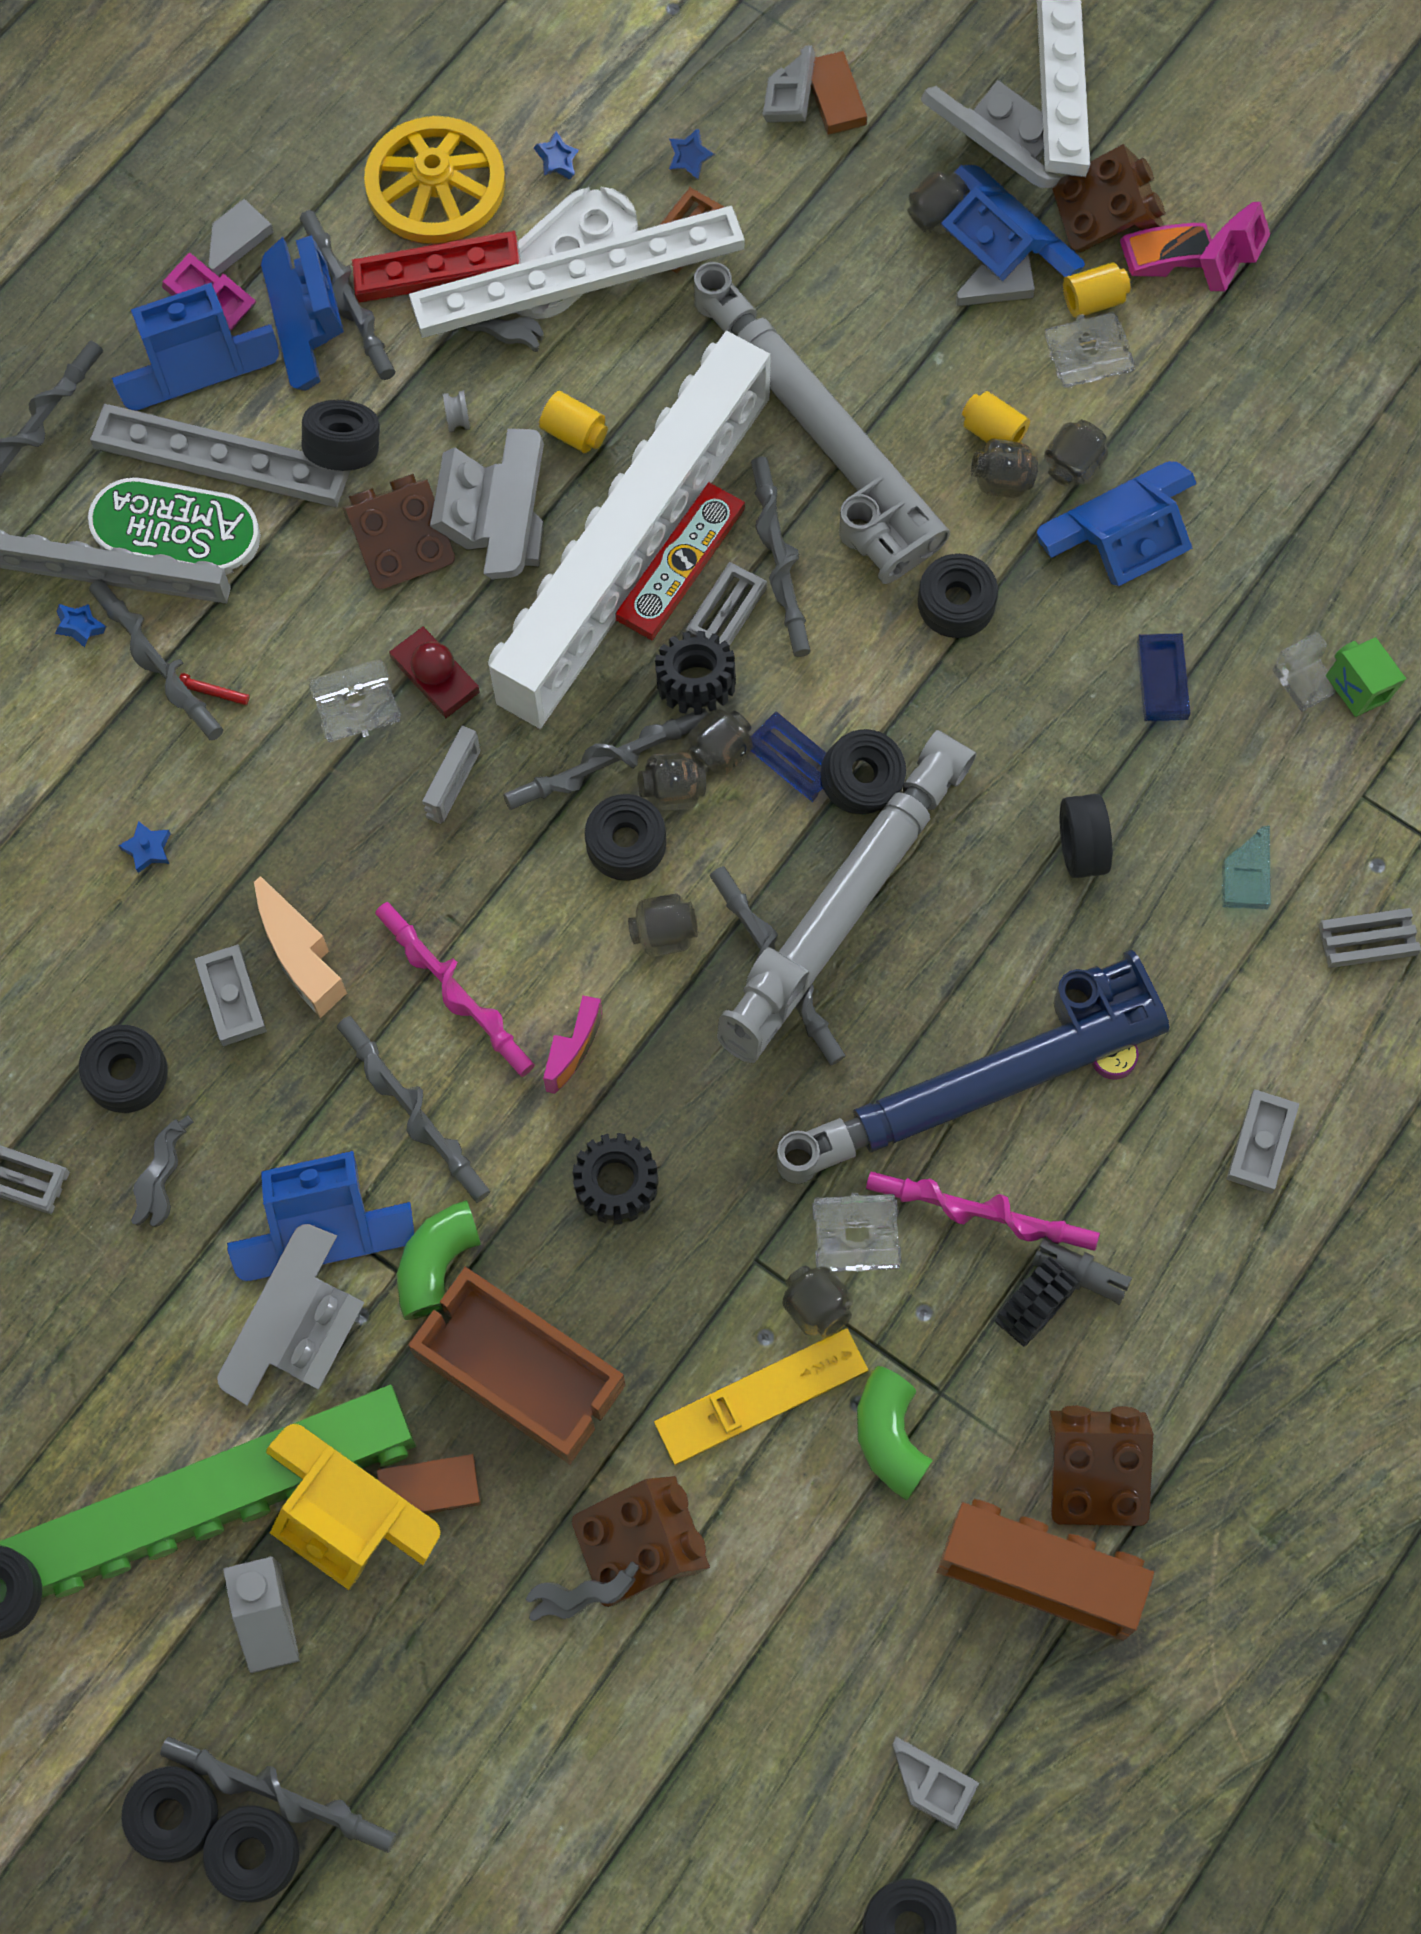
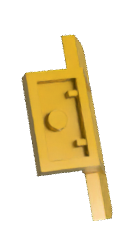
(342, 1510)

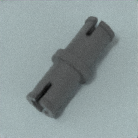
(1089, 1273)

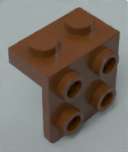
(1108, 199)
(397, 532)
(1101, 1466)
(644, 1526)

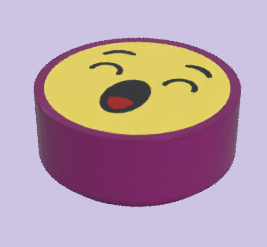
(1118, 1065)

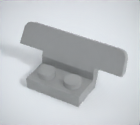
(1003, 126)
(491, 503)
(294, 1322)

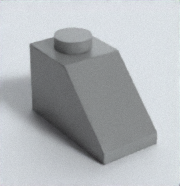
(261, 1614)

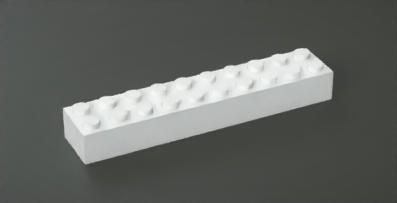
(630, 528)

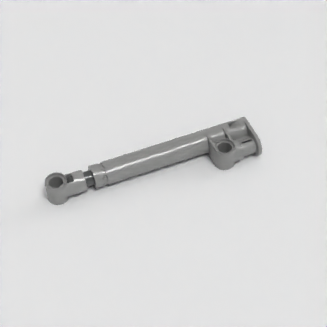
(899, 523)
(784, 976)

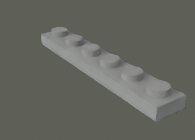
(216, 455)
(114, 567)

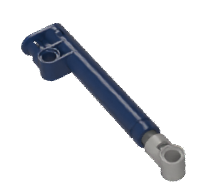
(1117, 1016)

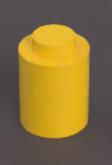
(1096, 289)
(993, 418)
(573, 422)

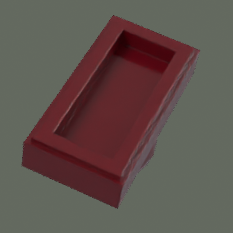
(434, 671)

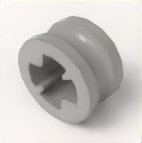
(456, 411)

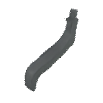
(518, 330)
(150, 1186)
(568, 1603)

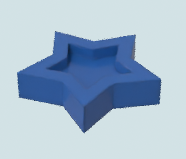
(689, 154)
(556, 156)
(78, 623)
(146, 846)

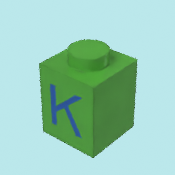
(1365, 676)

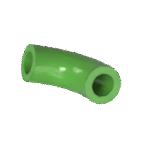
(427, 1257)
(884, 1435)

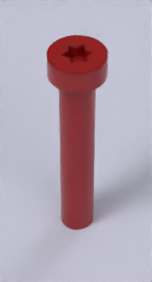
(214, 690)

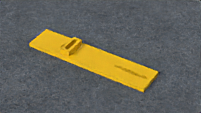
(760, 1396)

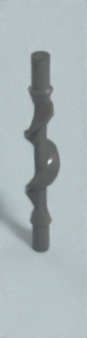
(345, 298)
(43, 403)
(784, 556)
(150, 660)
(600, 756)
(765, 937)
(418, 1125)
(292, 1806)

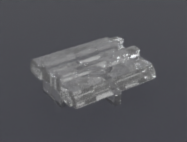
(1098, 332)
(360, 716)
(854, 1211)

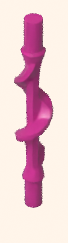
(453, 994)
(995, 1209)

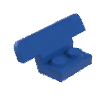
(1002, 229)
(301, 307)
(190, 348)
(1131, 524)
(325, 1196)

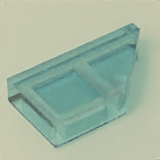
(1248, 874)

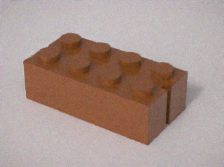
(517, 1365)
(1046, 1570)

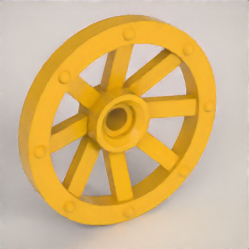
(434, 176)

